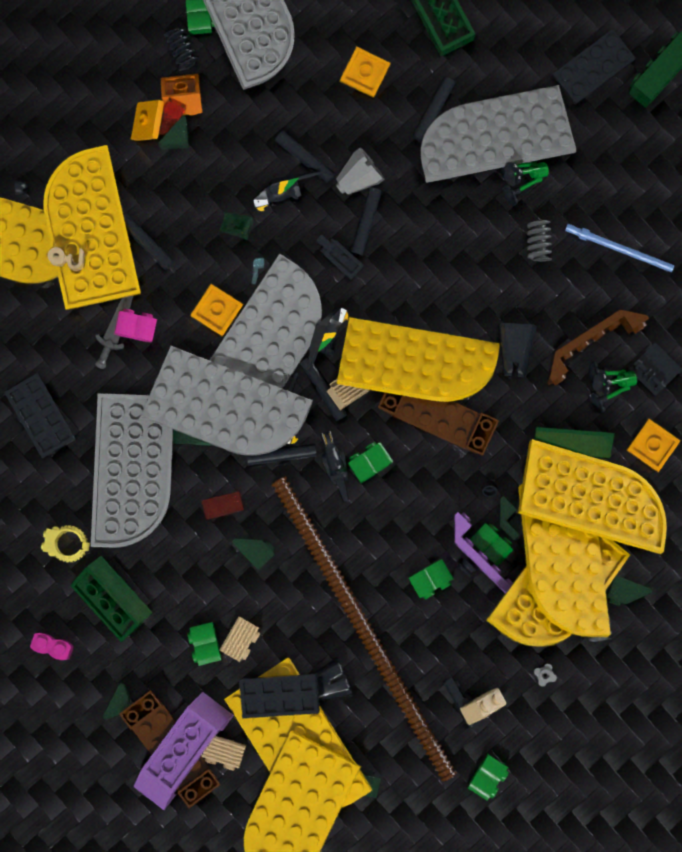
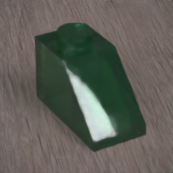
(255, 551)
(625, 591)

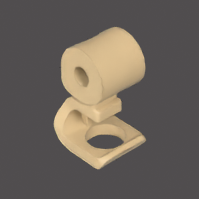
(58, 258)

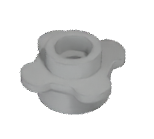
(550, 676)

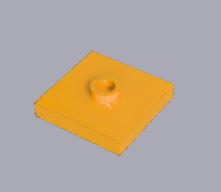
(365, 72)
(147, 120)
(216, 310)
(653, 445)

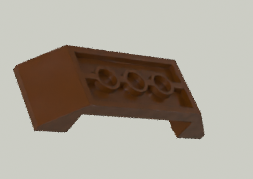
(630, 321)
(443, 419)
(151, 724)

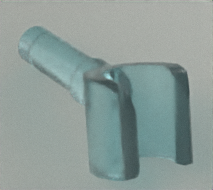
(257, 263)

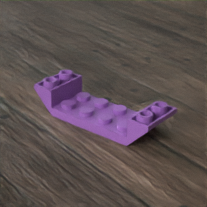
(461, 525)
(181, 749)

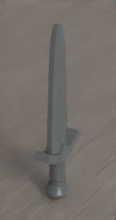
(110, 340)

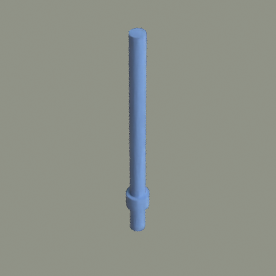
(585, 234)

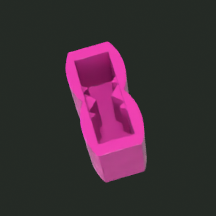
(135, 326)
(46, 643)

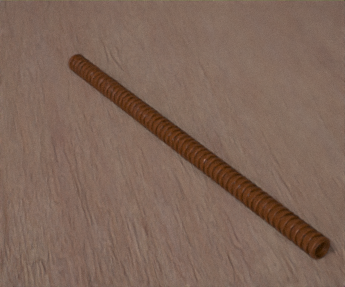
(363, 628)

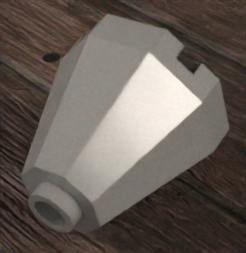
(358, 173)

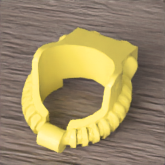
(51, 542)

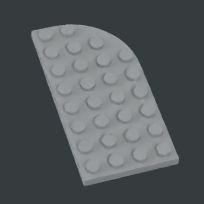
(255, 36)
(496, 133)
(273, 326)
(224, 405)
(129, 472)

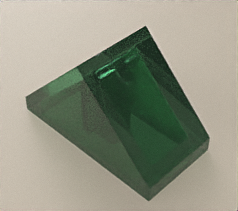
(177, 136)
(237, 225)
(119, 702)

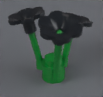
(513, 173)
(601, 384)

